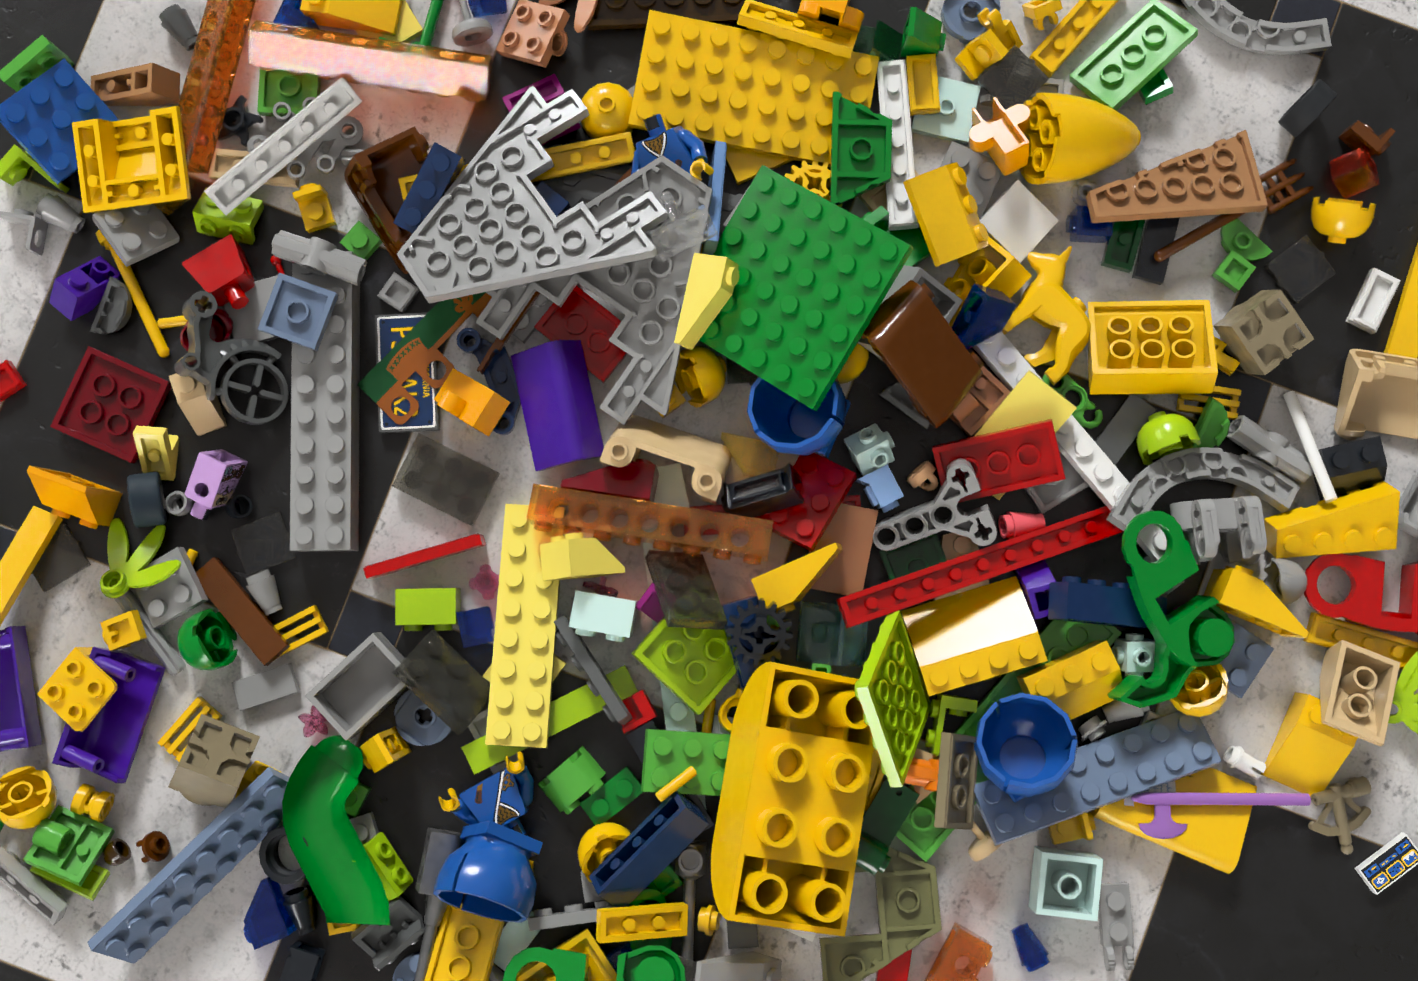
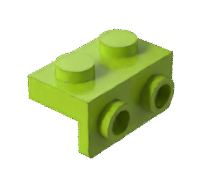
(238, 223)
(388, 866)

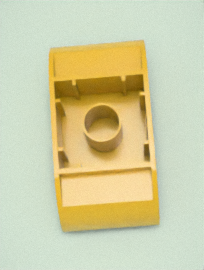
(792, 801)

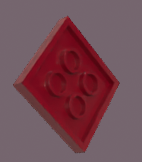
(109, 402)

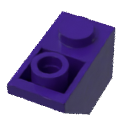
(82, 288)
(1035, 585)

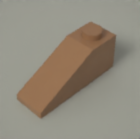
(138, 86)

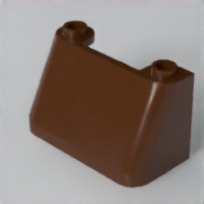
(375, 184)
(923, 352)

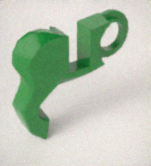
(1185, 638)
(642, 964)

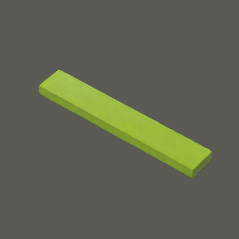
(563, 714)

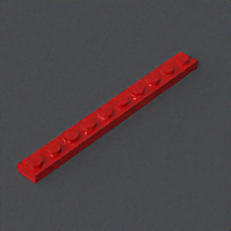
(976, 567)

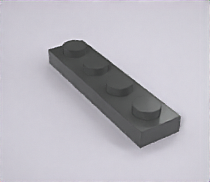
(598, 682)

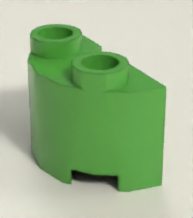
(572, 780)

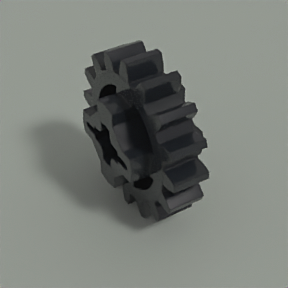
(747, 630)

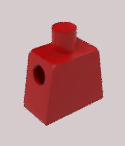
(223, 272)

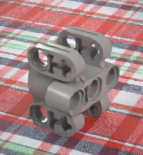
(1224, 525)

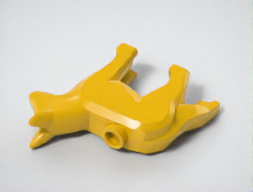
(1053, 309)

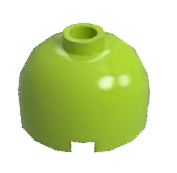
(1165, 435)

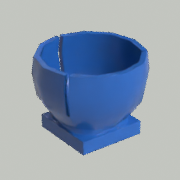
(791, 425)
(1025, 745)
(491, 873)

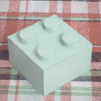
(604, 615)
(1065, 883)

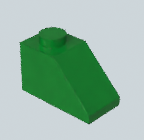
(921, 34)

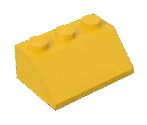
(946, 213)
(1076, 680)

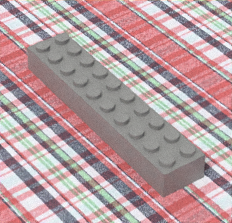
(326, 427)

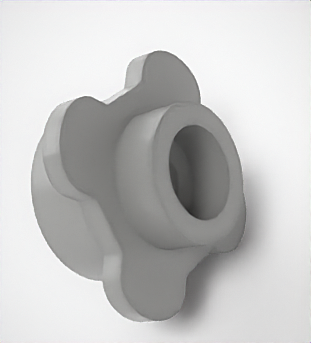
(1092, 729)

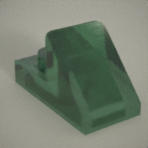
(879, 41)

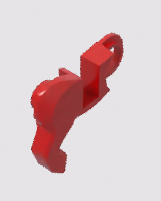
(1364, 601)

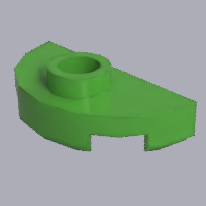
(1243, 241)
(1212, 424)

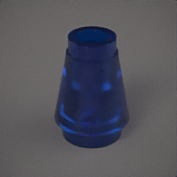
(1029, 948)

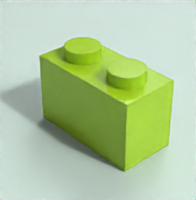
(427, 607)

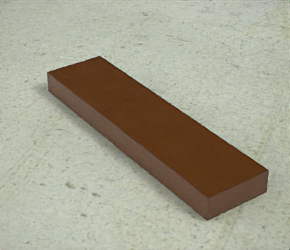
(241, 612)

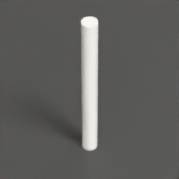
(1310, 446)

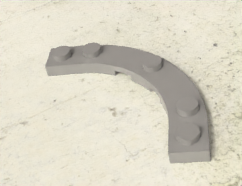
(1261, 35)
(1199, 465)

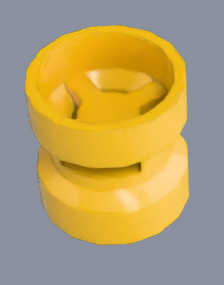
(92, 802)

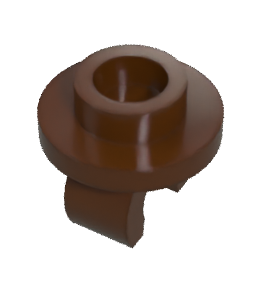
(154, 846)

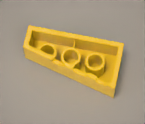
(1350, 524)

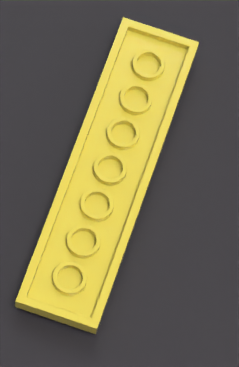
(523, 636)

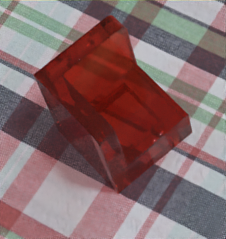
(1354, 172)

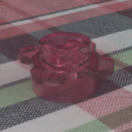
(478, 582)

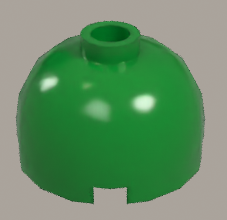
(207, 640)

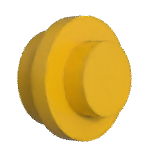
(708, 920)

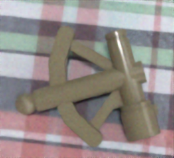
(1336, 798)

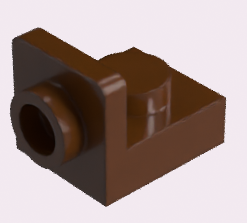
(1363, 135)

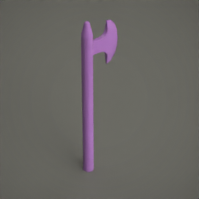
(1164, 827)

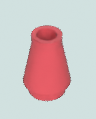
(1018, 523)

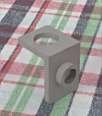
(35, 224)

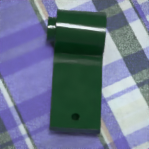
(881, 825)

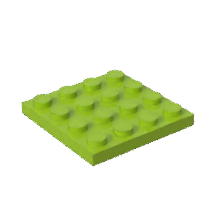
(893, 698)

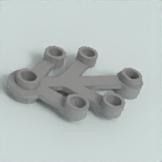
(334, 133)

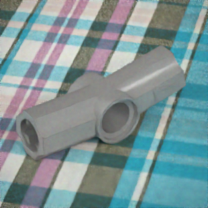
(318, 257)
(1270, 449)

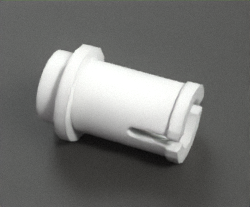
(1244, 762)

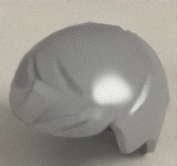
(1286, 579)

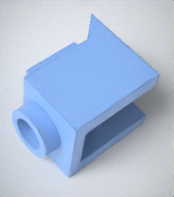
(881, 488)

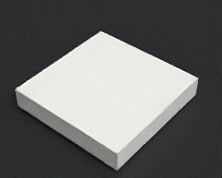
(1018, 221)

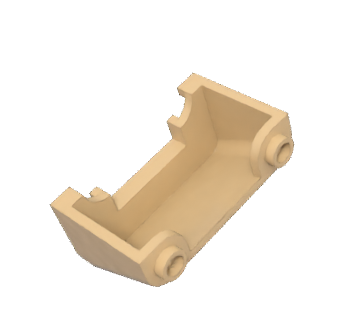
(1378, 395)
(706, 456)

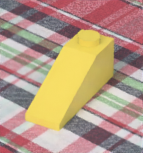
(706, 293)

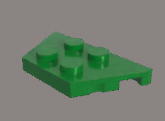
(858, 150)

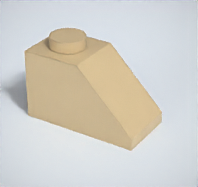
(201, 413)

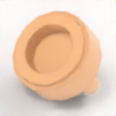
(922, 473)

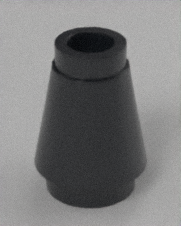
(300, 909)

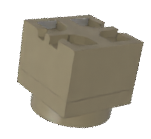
(1263, 332)
(213, 762)

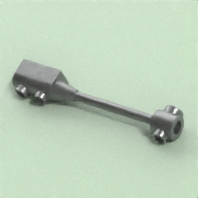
(436, 849)
(690, 866)

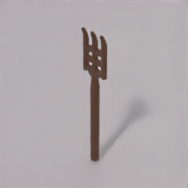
(1223, 219)

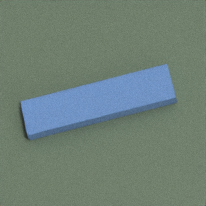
(716, 182)

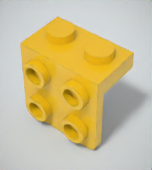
(78, 689)

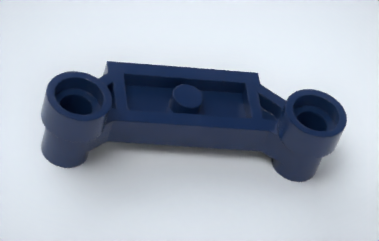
(498, 375)

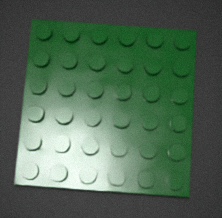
(803, 285)

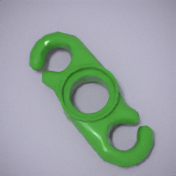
(1069, 384)

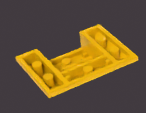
(131, 161)

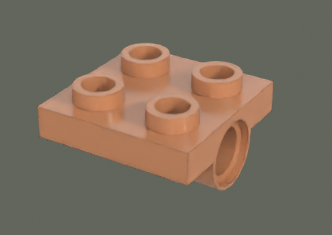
(534, 33)
(979, 403)

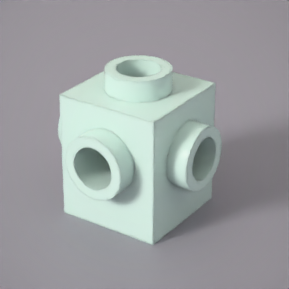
(870, 449)
(1134, 654)

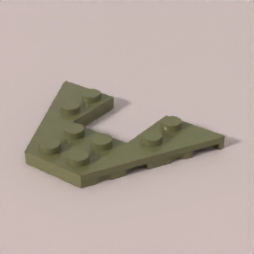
(906, 916)

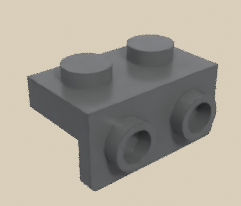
(388, 941)

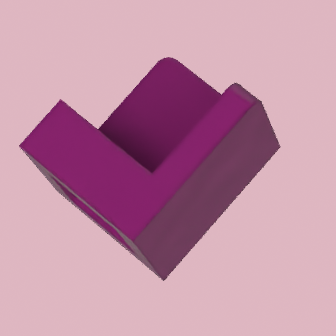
(650, 604)

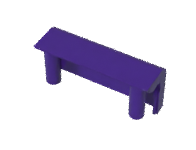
(557, 404)
(17, 693)
(115, 733)

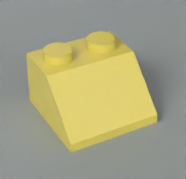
(577, 558)

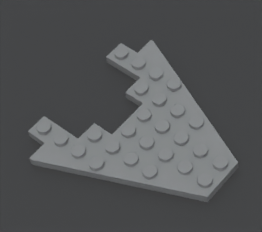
(500, 231)
(643, 290)

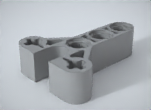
(959, 522)

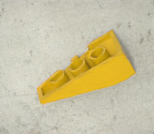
(990, 268)

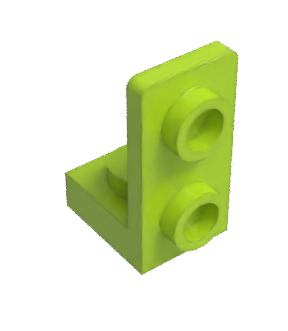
(16, 165)
(958, 706)

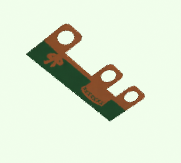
(417, 351)

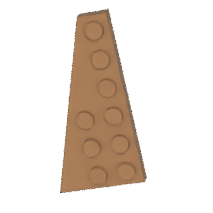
(1192, 184)

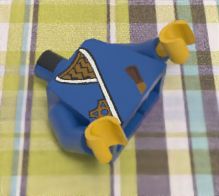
(675, 144)
(496, 798)

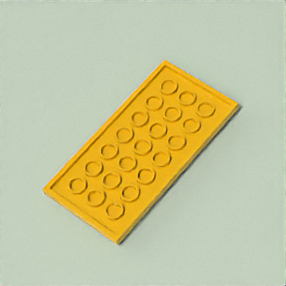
(745, 87)

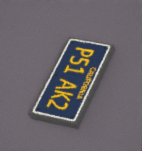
(388, 333)

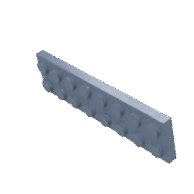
(1103, 775)
(194, 870)

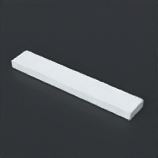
(895, 106)
(283, 146)

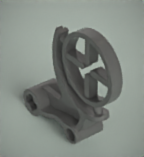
(208, 356)

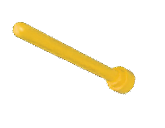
(138, 299)

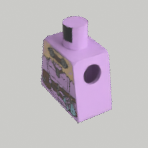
(213, 481)

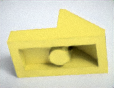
(157, 450)

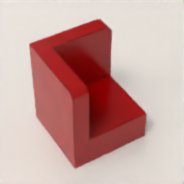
(640, 709)

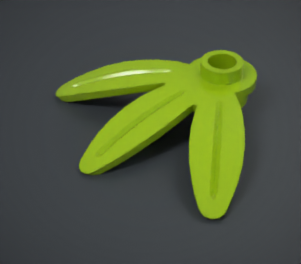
(131, 572)
(1404, 696)

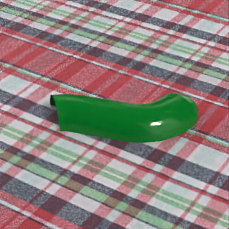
(316, 810)

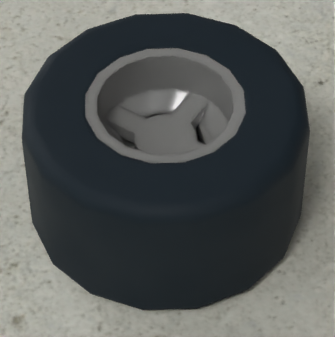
(146, 499)

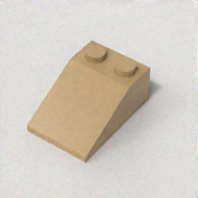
(1357, 691)

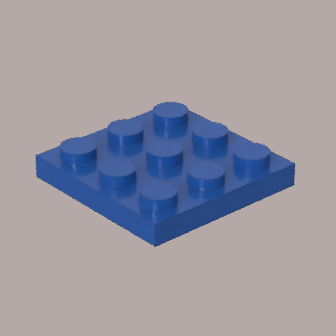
(43, 117)

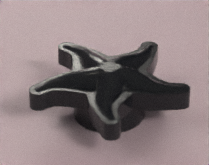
(237, 121)

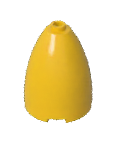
(1074, 138)

